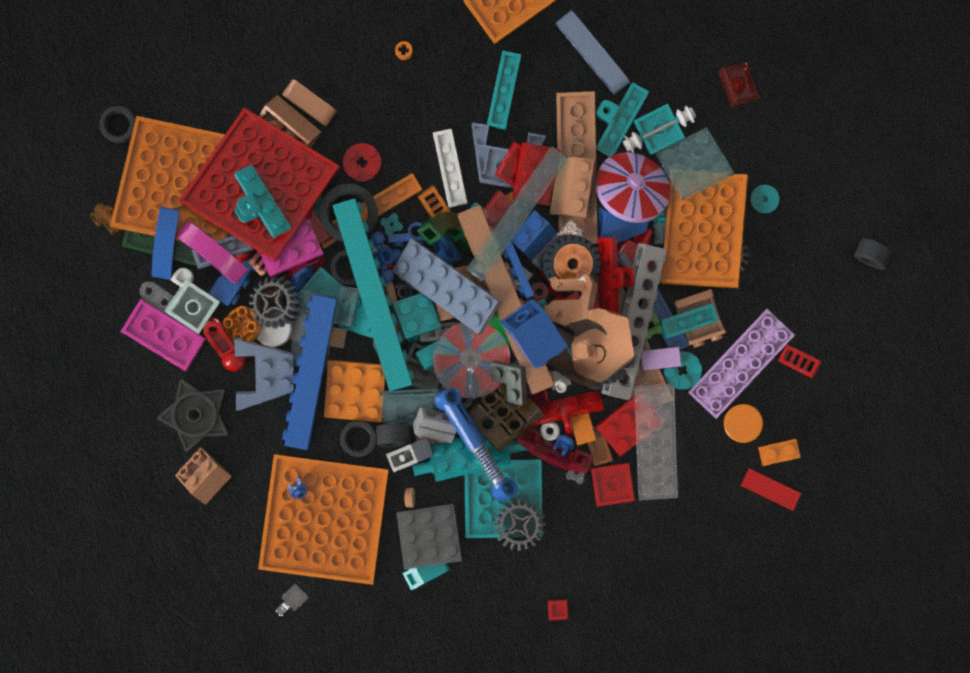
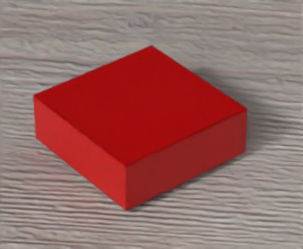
(557, 609)

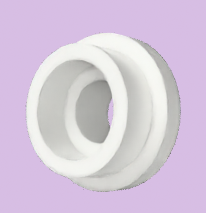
(553, 436)

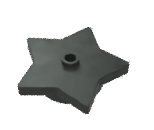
(181, 414)

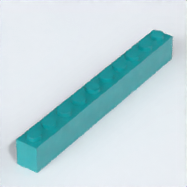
(372, 294)

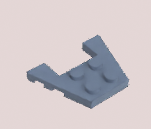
(490, 157)
(272, 370)

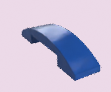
(164, 243)

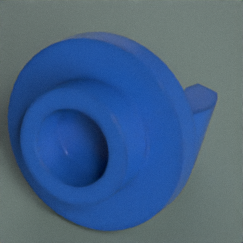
(564, 442)
(298, 491)

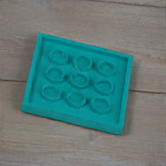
(482, 507)

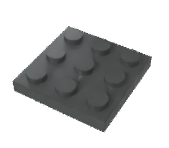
(429, 536)

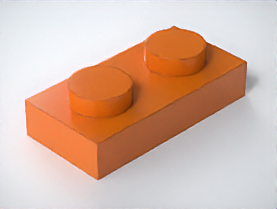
(779, 452)

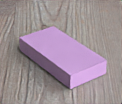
(661, 358)

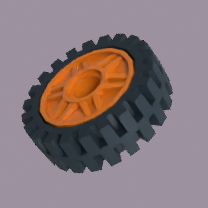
(567, 247)

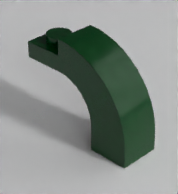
(444, 224)

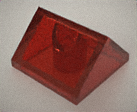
(738, 84)

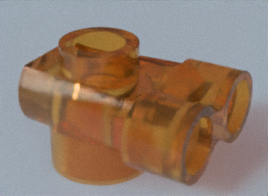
(103, 215)

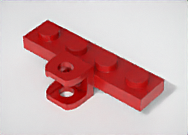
(611, 276)

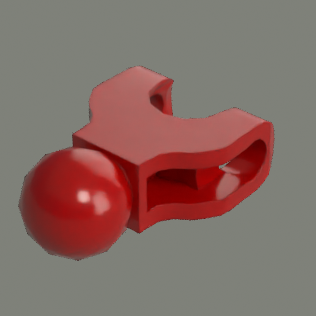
(223, 345)

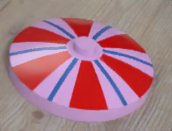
(632, 187)

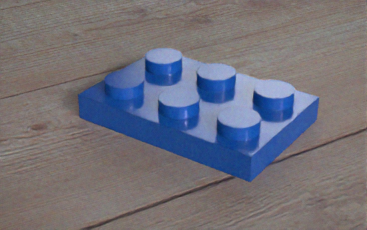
(517, 272)

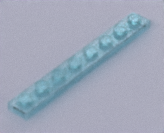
(516, 214)

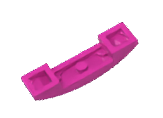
(212, 252)

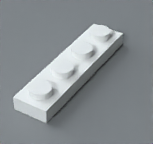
(450, 168)

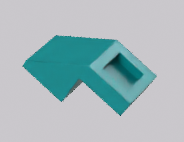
(419, 576)

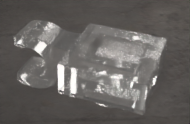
(293, 598)

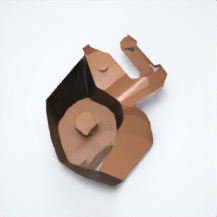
(585, 328)

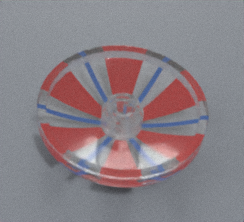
(465, 357)

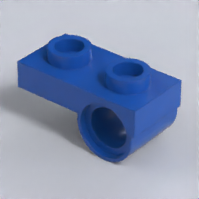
(399, 239)
(446, 250)

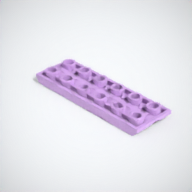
(741, 363)

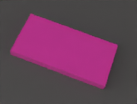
(163, 335)

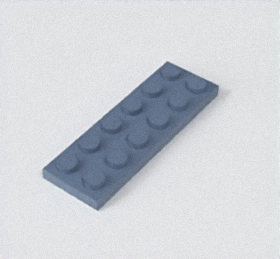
(446, 286)

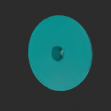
(764, 199)

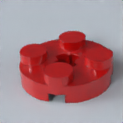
(355, 171)

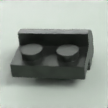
(423, 379)

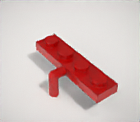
(570, 407)

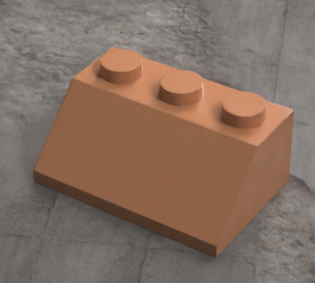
(289, 121)
(573, 188)

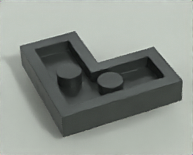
(515, 379)

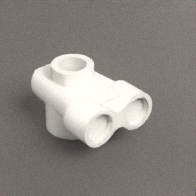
(560, 382)

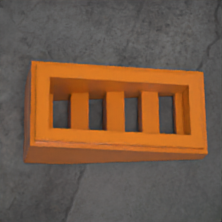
(427, 192)

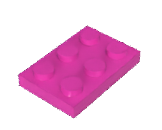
(299, 250)

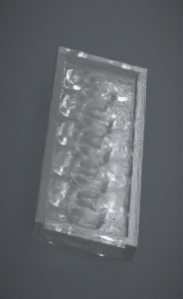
(656, 442)

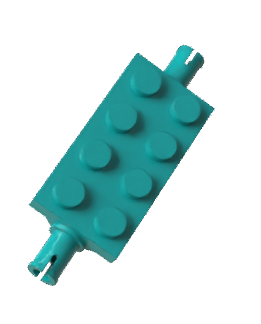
(455, 459)

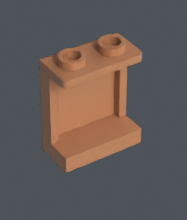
(697, 336)

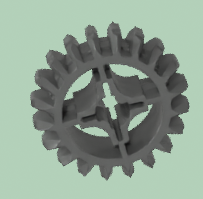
(285, 290)
(505, 534)

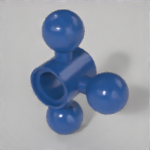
(385, 256)

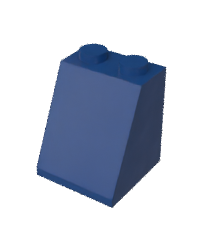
(532, 236)
(534, 333)

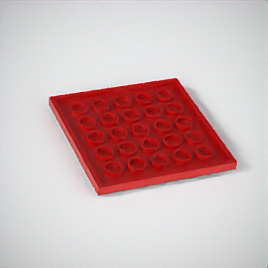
(286, 166)

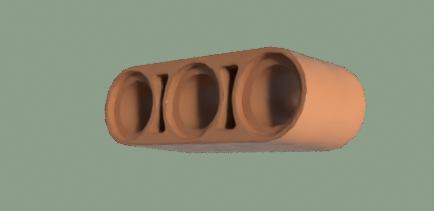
(309, 102)

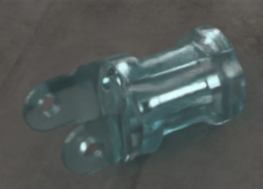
(659, 231)

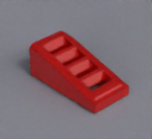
(817, 363)

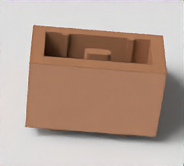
(203, 476)

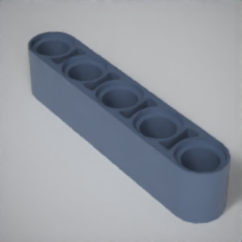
(592, 52)

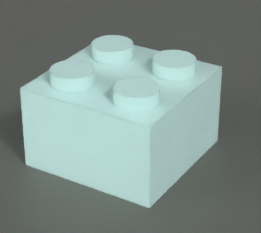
(192, 306)

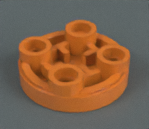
(242, 324)
(743, 423)

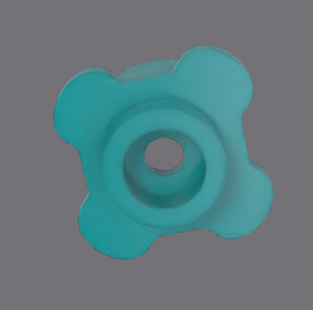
(391, 229)

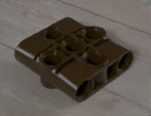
(496, 435)

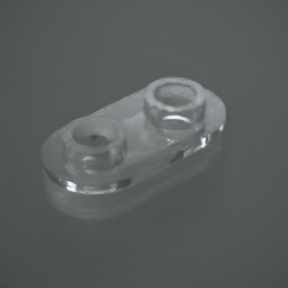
(156, 296)

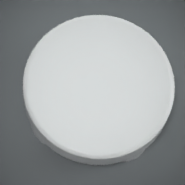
(275, 337)

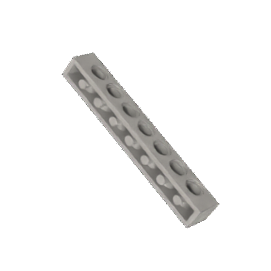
(630, 310)

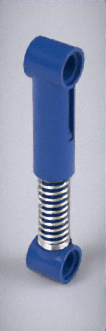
(475, 442)

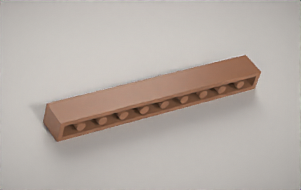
(500, 286)

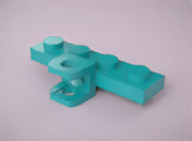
(619, 118)
(259, 202)

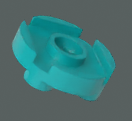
(693, 372)

